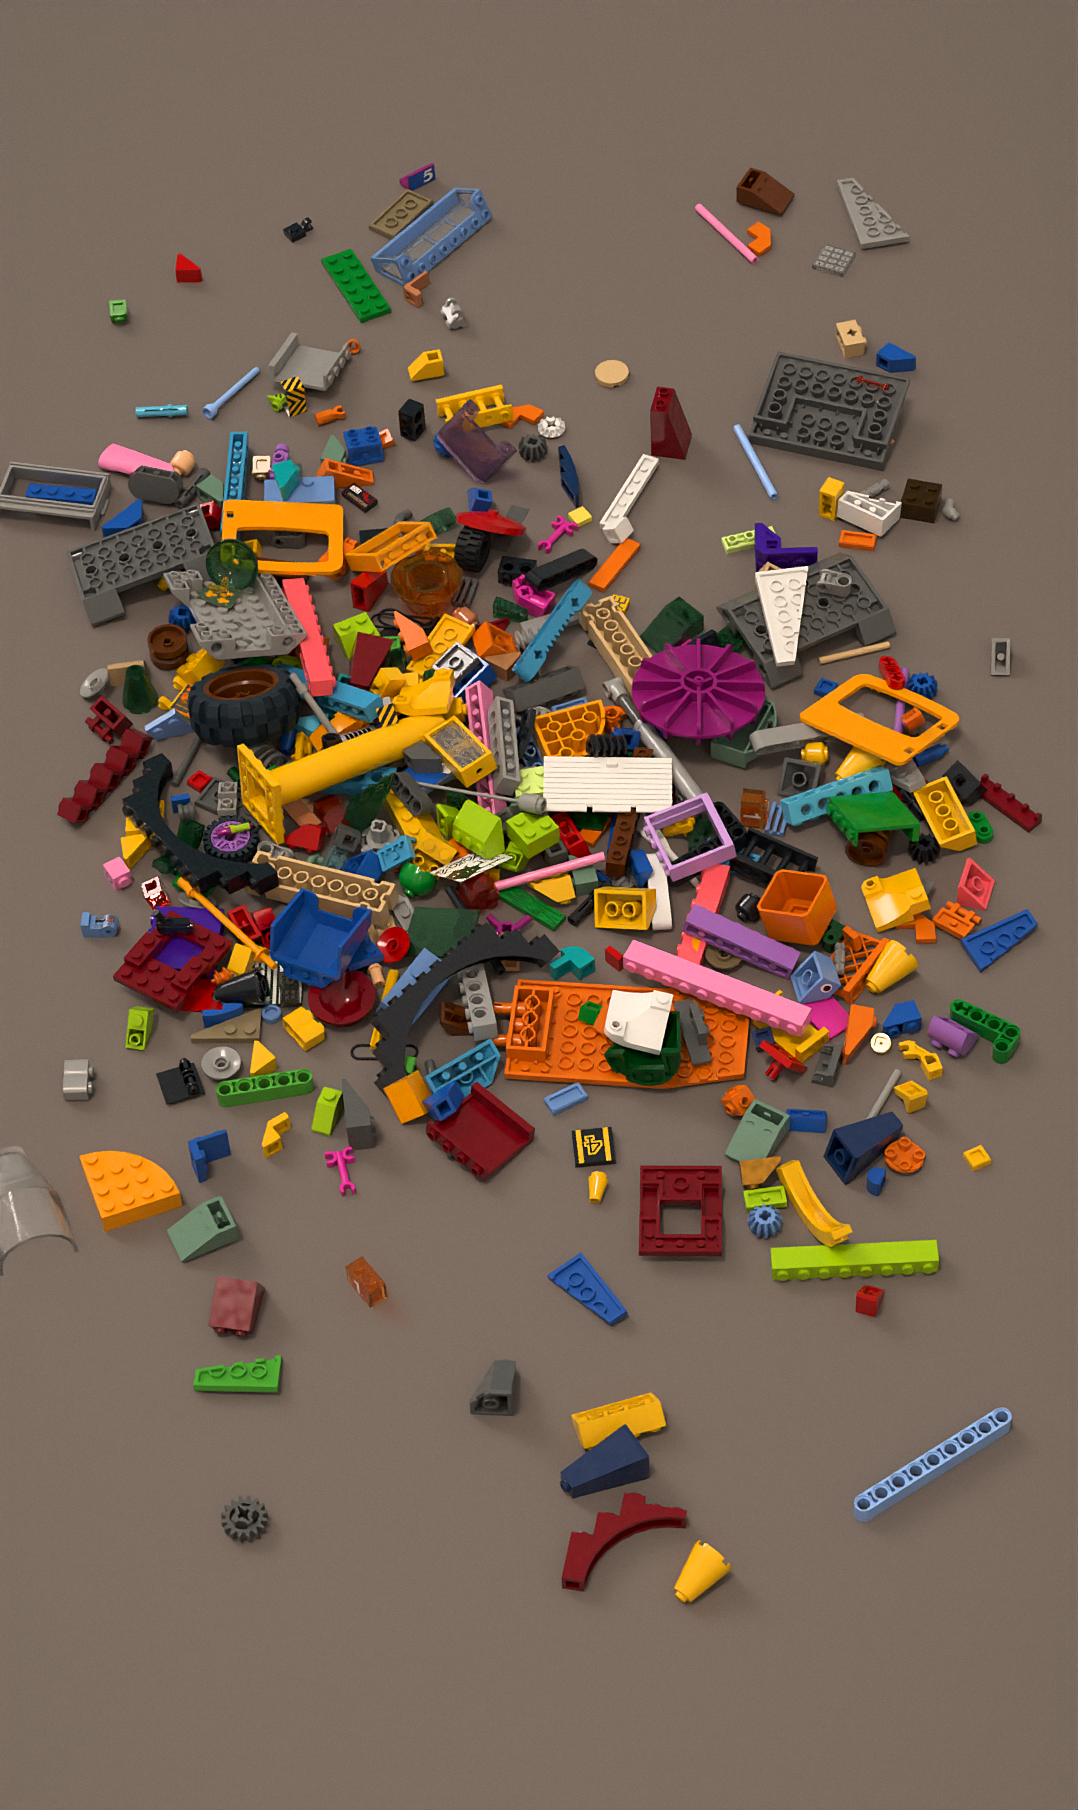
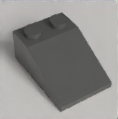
(359, 1124)

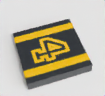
(593, 1147)

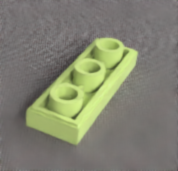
(740, 541)

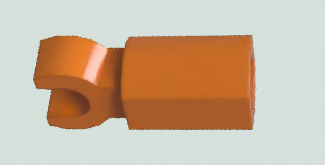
(329, 415)

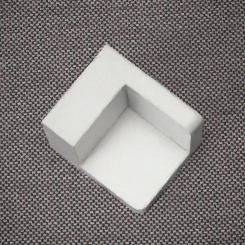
(618, 532)

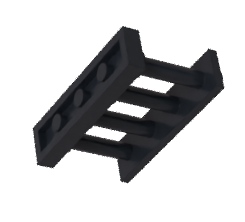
(757, 870)

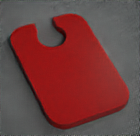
(201, 997)

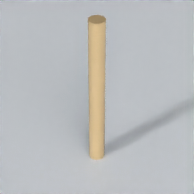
(855, 652)

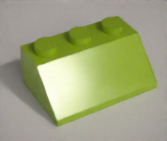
(479, 830)

